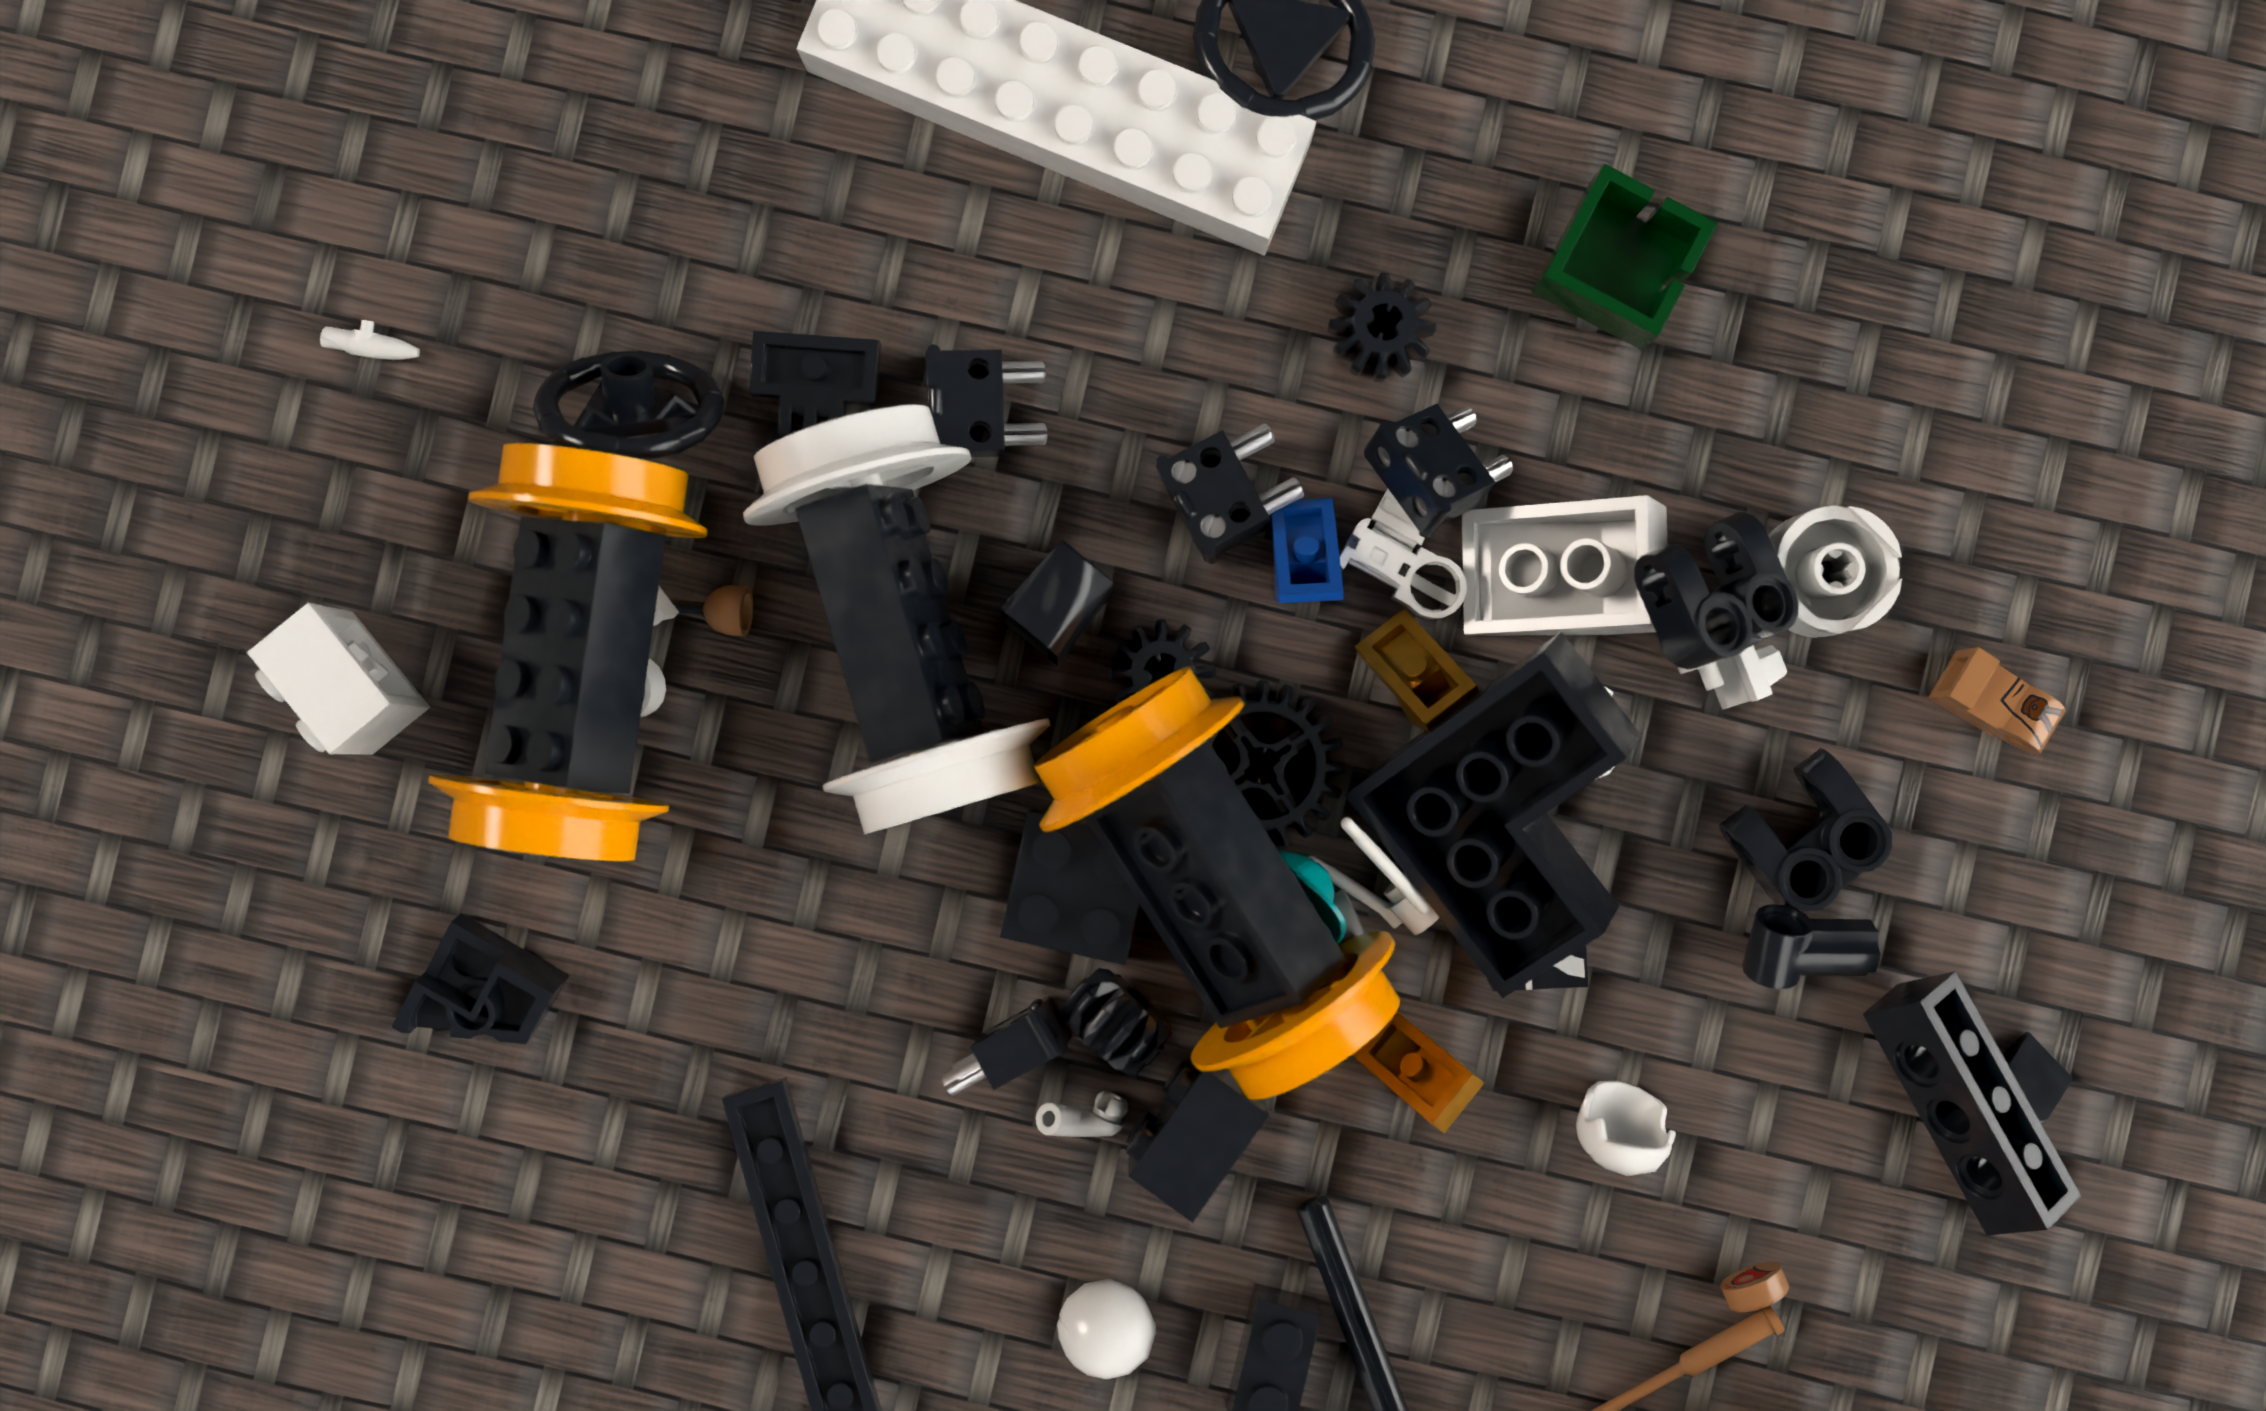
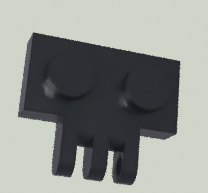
(813, 375)

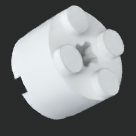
(1862, 573)

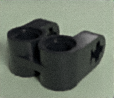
(1745, 609)
(1820, 847)

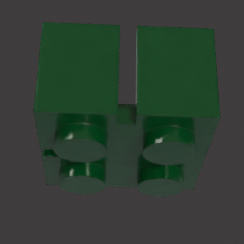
(1615, 264)

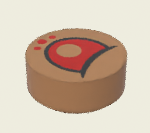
(1755, 1287)

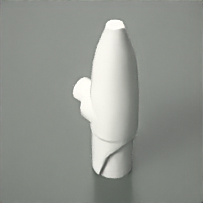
(366, 343)

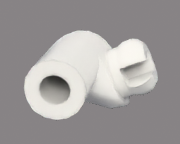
(1083, 1120)

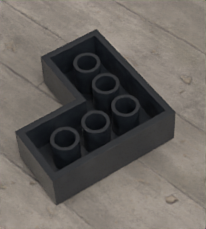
(1472, 820)

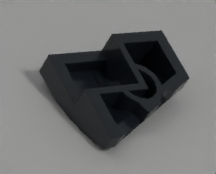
(481, 987)

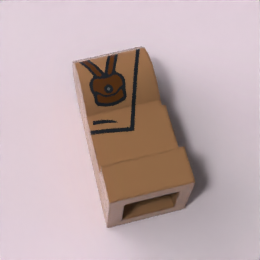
(1997, 700)

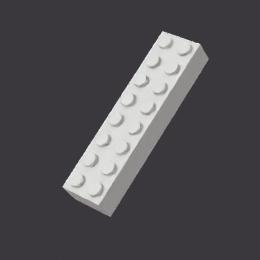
(1069, 105)

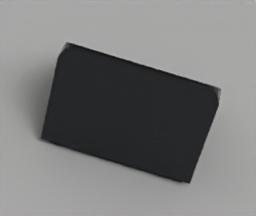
(2038, 1074)

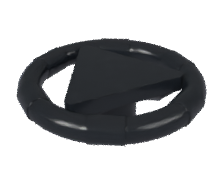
(1284, 44)
(630, 405)

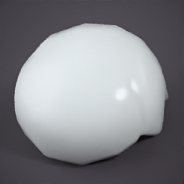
(1624, 1128)
(1106, 1329)

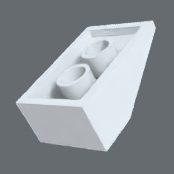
(1559, 567)

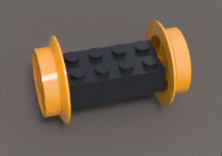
(572, 653)
(1219, 889)

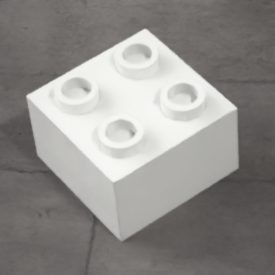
(336, 681)

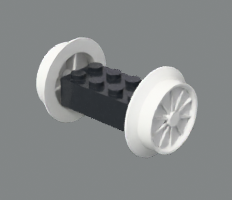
(889, 613)

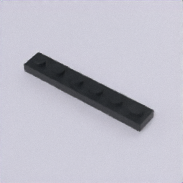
(800, 1249)

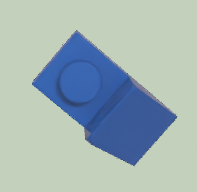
(1306, 552)

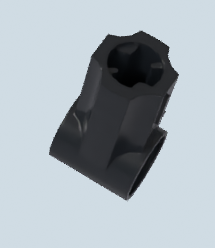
(1792, 944)

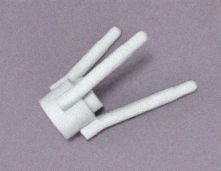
(1405, 902)

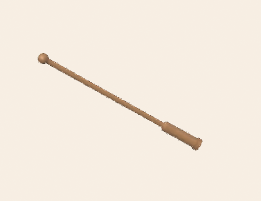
(1705, 1355)

